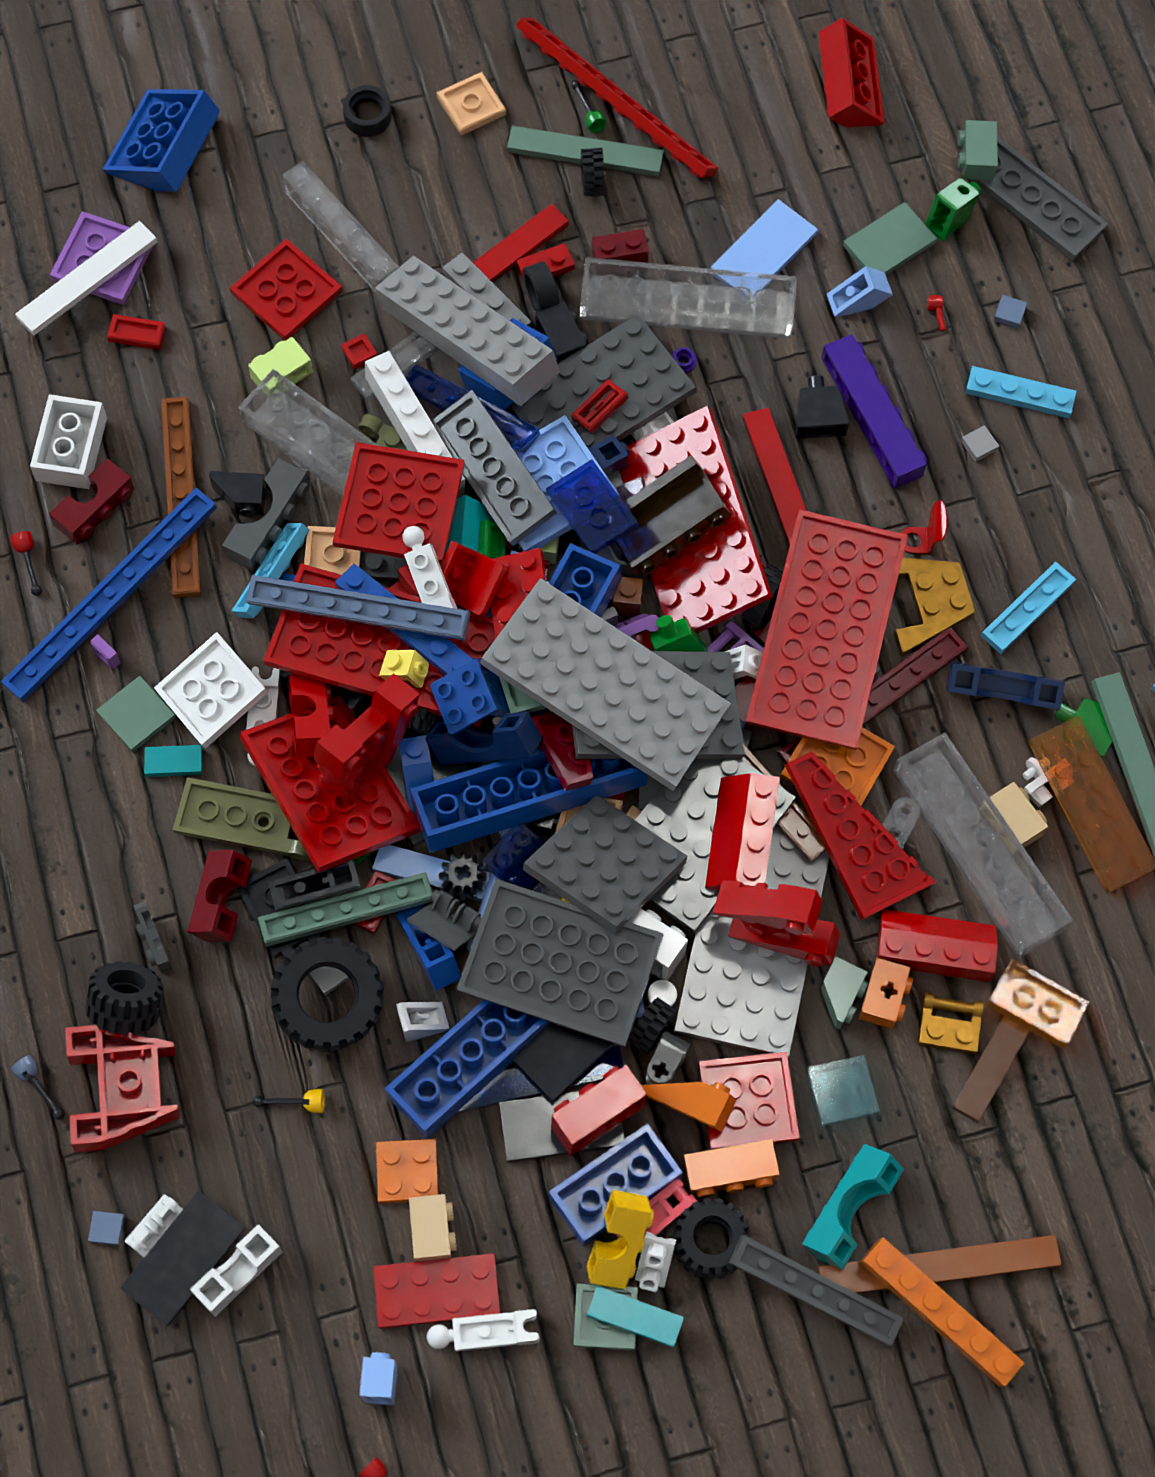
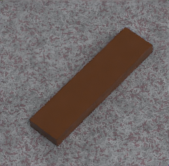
(990, 1069)

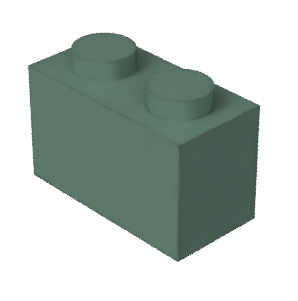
(978, 150)

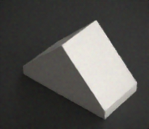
(421, 1019)

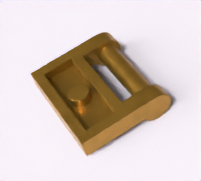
(947, 1032)

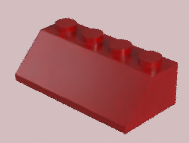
(850, 75)
(742, 829)
(938, 945)

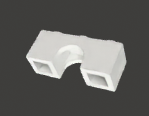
(223, 1284)

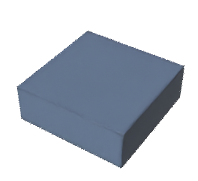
(1010, 311)
(106, 1228)

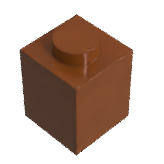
(628, 597)

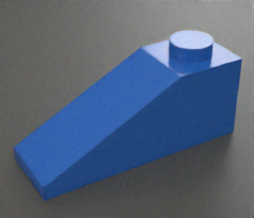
(415, 764)
(433, 956)

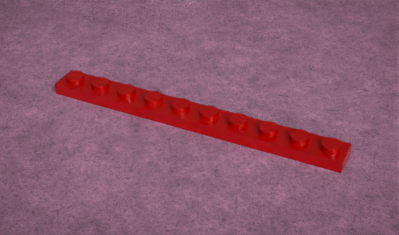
(623, 103)

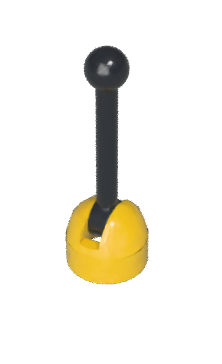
(312, 1101)

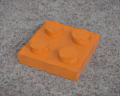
(406, 1170)

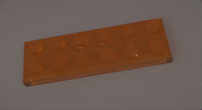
(1092, 804)

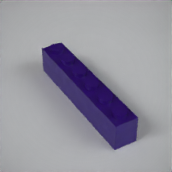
(874, 411)

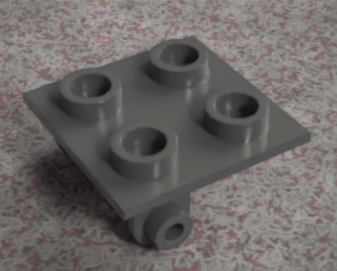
(445, 922)

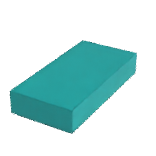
(173, 760)

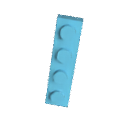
(1020, 392)
(274, 564)
(1028, 608)

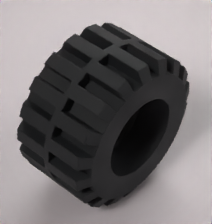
(124, 998)
(703, 1213)

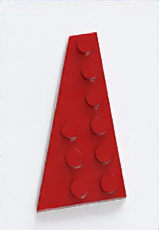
(859, 846)

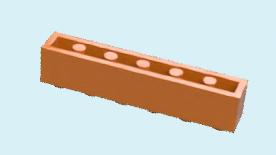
(941, 1312)

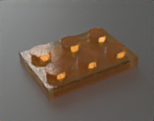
(1038, 1003)

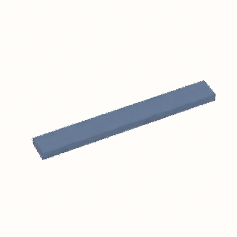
(358, 607)

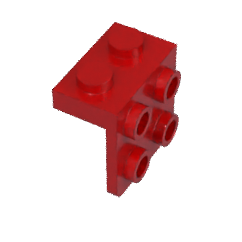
(471, 577)

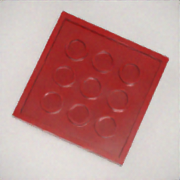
(394, 491)

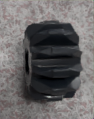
(460, 867)

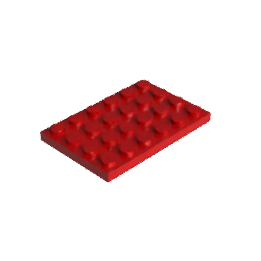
(322, 820)

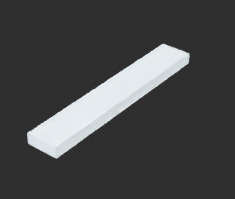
(86, 278)

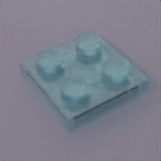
(842, 1090)

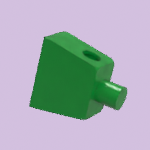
(959, 200)
(676, 636)
(1093, 721)

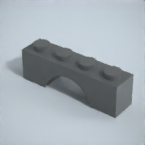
(250, 542)

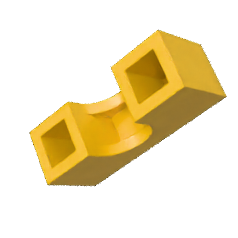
(614, 1261)

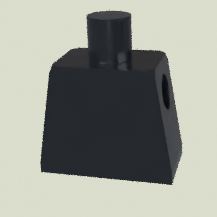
(820, 411)

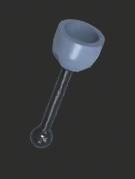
(26, 1070)

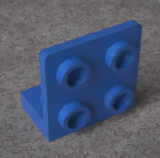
(469, 696)

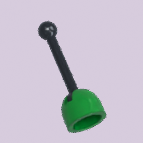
(594, 119)

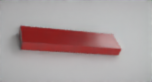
(521, 242)

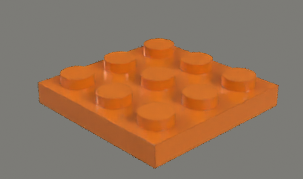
(853, 768)

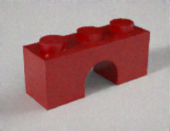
(309, 698)

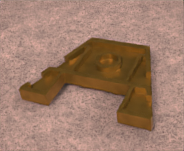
(939, 598)

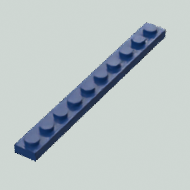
(108, 595)

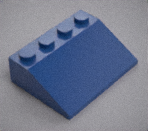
(163, 138)

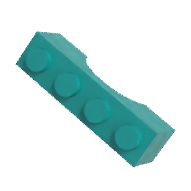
(869, 1175)

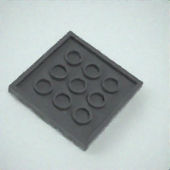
(605, 863)

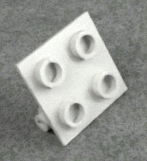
(153, 1225)

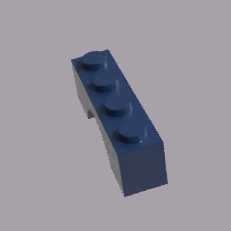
(1005, 685)
(512, 738)

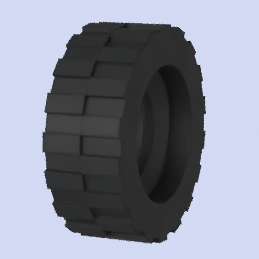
(763, 612)

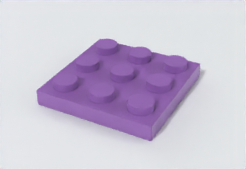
(86, 239)

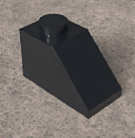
(241, 491)

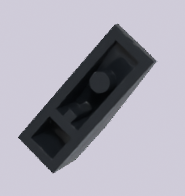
(314, 886)

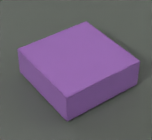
(105, 652)

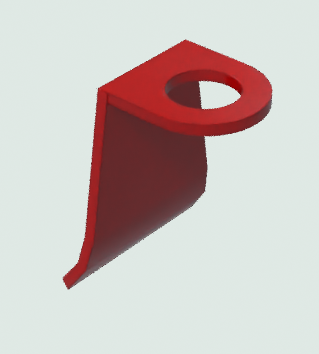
(933, 533)

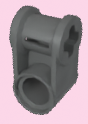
(667, 1058)

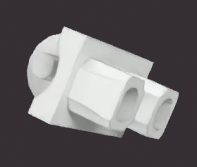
(1036, 790)
(654, 1262)

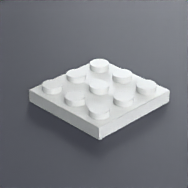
(211, 690)

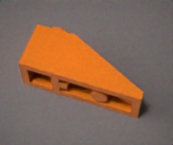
(696, 1100)

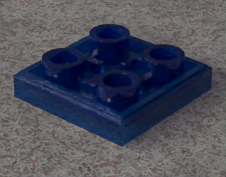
(510, 853)

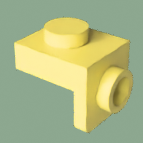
(406, 665)

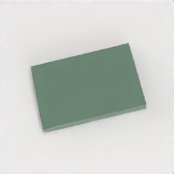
(890, 240)

